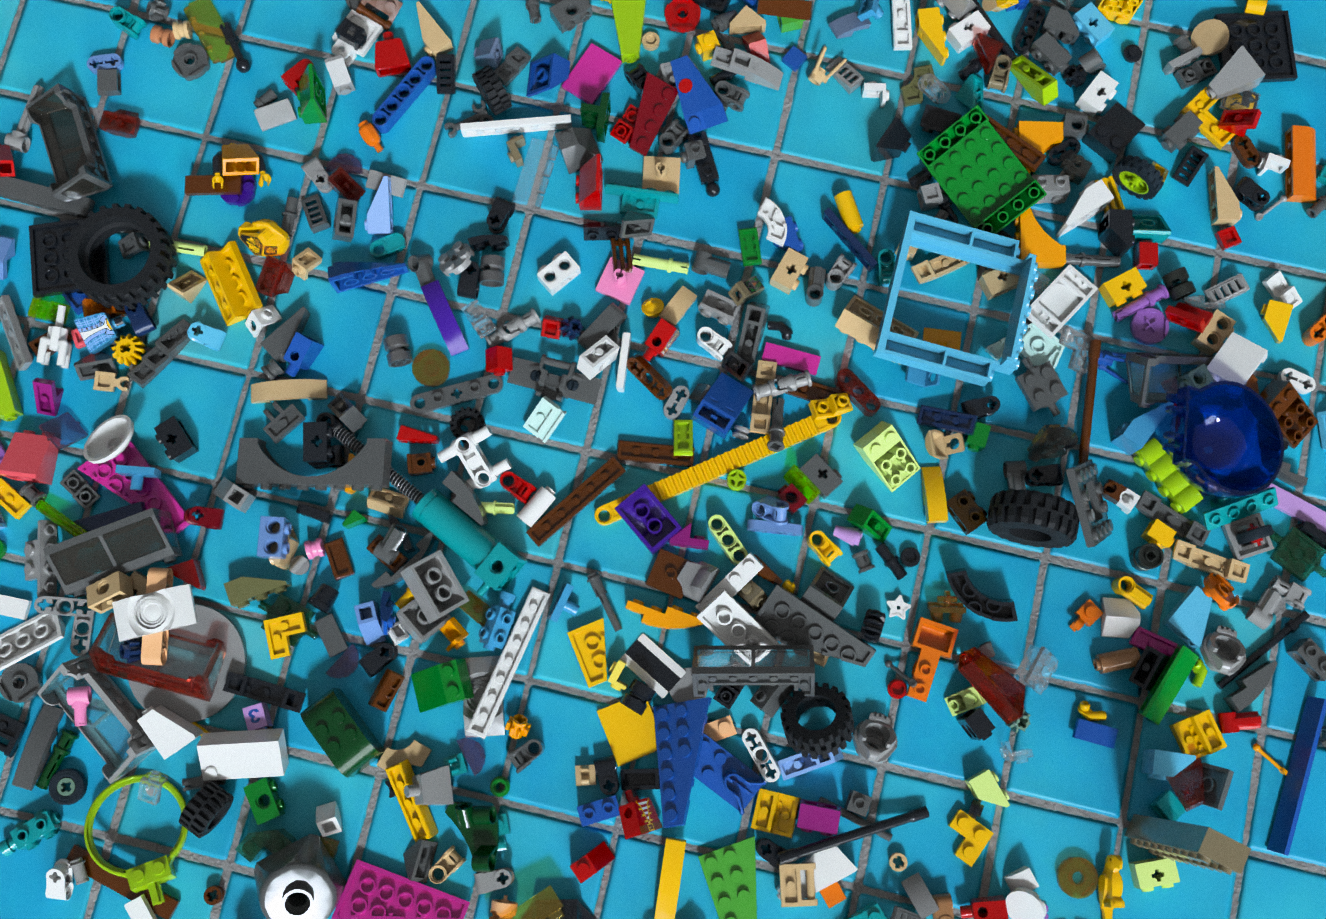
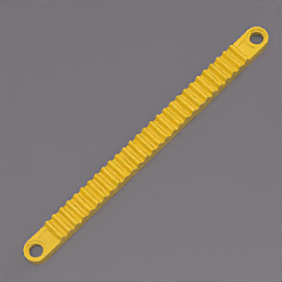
(723, 464)

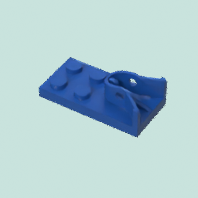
(727, 775)

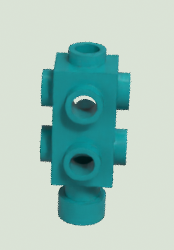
(33, 832)

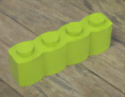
(1169, 481)

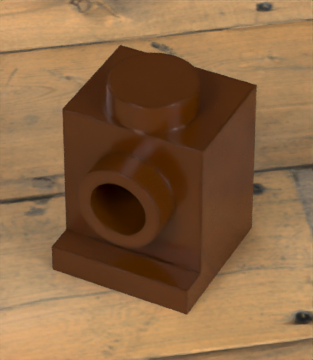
(428, 467)

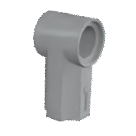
(1262, 611)

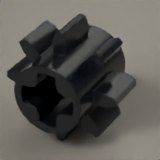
(1075, 75)

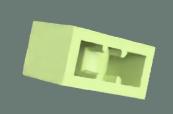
(1142, 873)

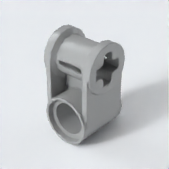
(317, 173)
(841, 270)
(491, 881)

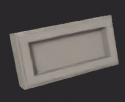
(1182, 61)

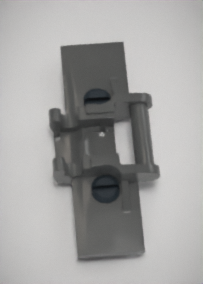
(555, 387)

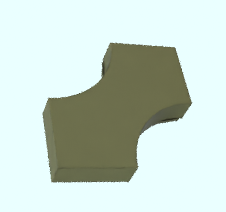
(910, 93)

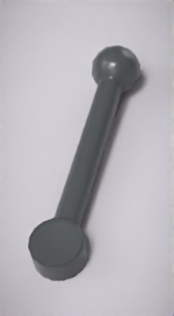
(912, 682)

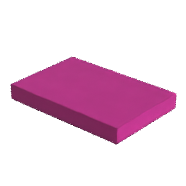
(592, 74)

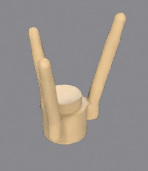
(818, 75)

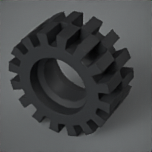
(463, 414)

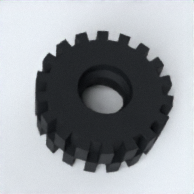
(491, 90)

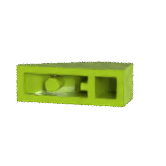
(1035, 80)

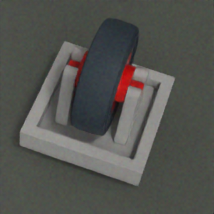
(1248, 536)

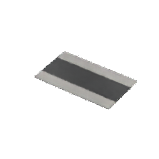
(653, 665)

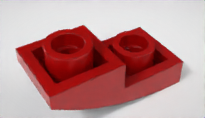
(624, 126)

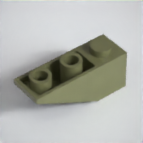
(247, 589)

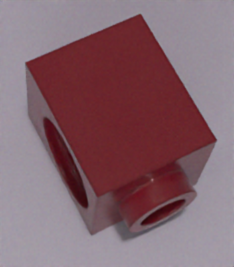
(800, 498)

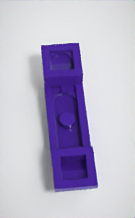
(444, 318)

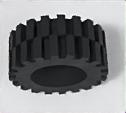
(818, 741)

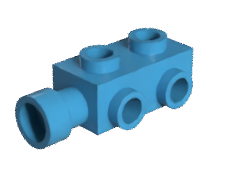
(498, 623)

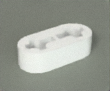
(1297, 379)

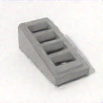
(849, 87)
(1237, 284)

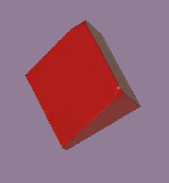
(551, 327)

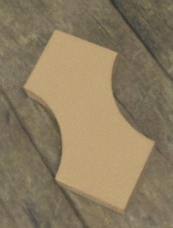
(415, 753)

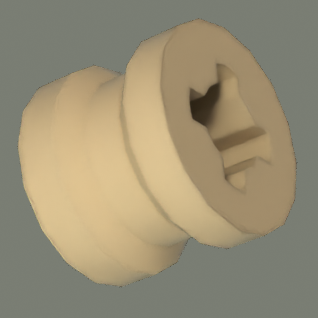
(182, 30)

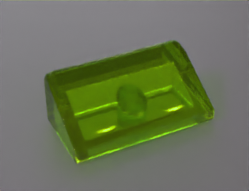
(802, 483)

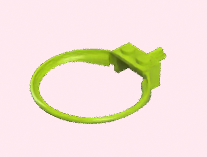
(147, 875)

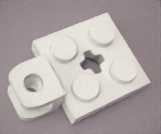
(348, 52)

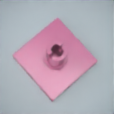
(619, 284)

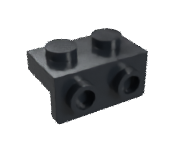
(937, 119)

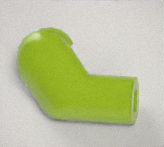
(1200, 673)

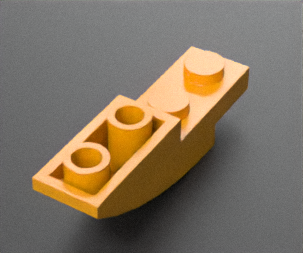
(672, 619)

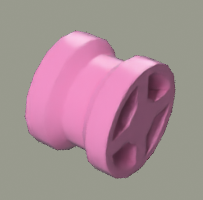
(314, 548)

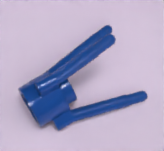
(1107, 358)

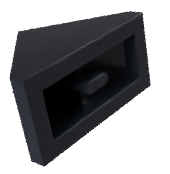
(738, 366)

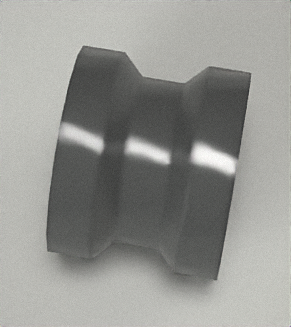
(272, 369)

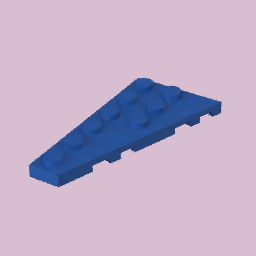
(679, 745)

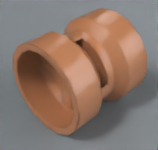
(161, 35)

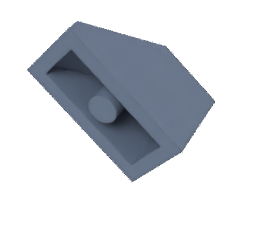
(489, 53)

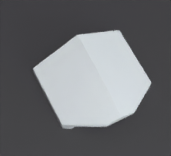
(1119, 618)

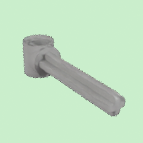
(18, 139)

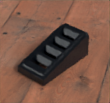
(446, 61)
(1202, 156)

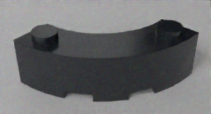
(978, 602)

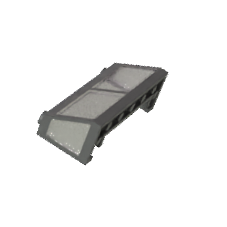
(753, 666)

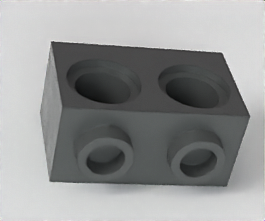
(1309, 658)

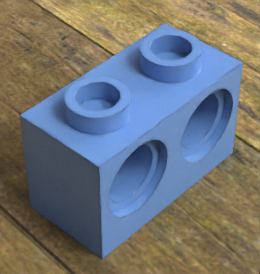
(267, 537)

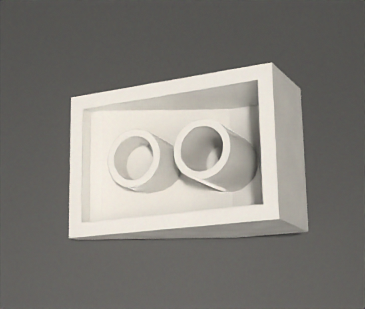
(1090, 203)

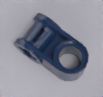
(140, 320)

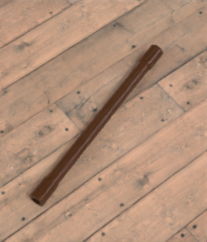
(1093, 355)

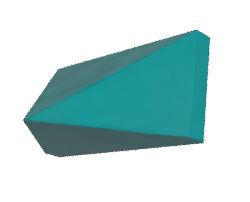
(971, 92)

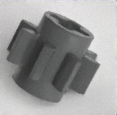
(157, 10)

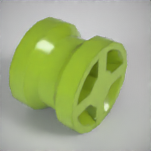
(737, 476)

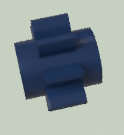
(571, 328)
(130, 650)

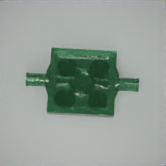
(1298, 554)
(285, 606)

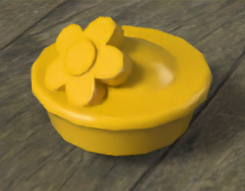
(652, 307)

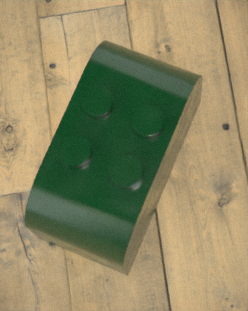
(342, 733)

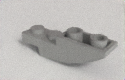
(747, 65)

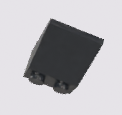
(1113, 132)

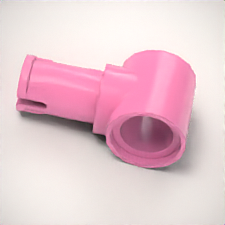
(79, 699)

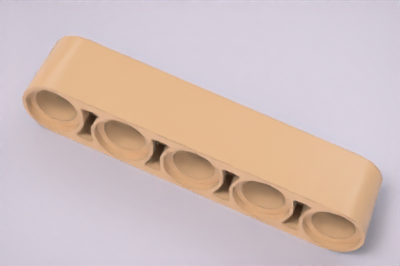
(155, 646)

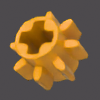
(518, 726)

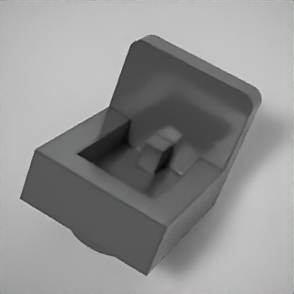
(691, 152)

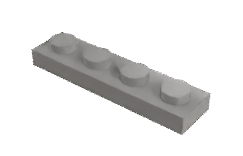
(14, 334)

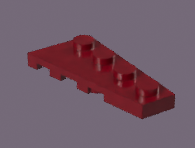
(652, 110)

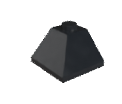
(893, 142)

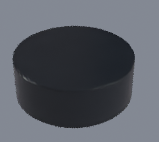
(910, 557)

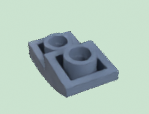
(847, 24)

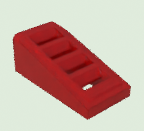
(411, 435)

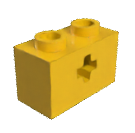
(1112, 289)

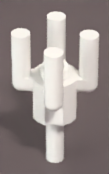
(56, 341)

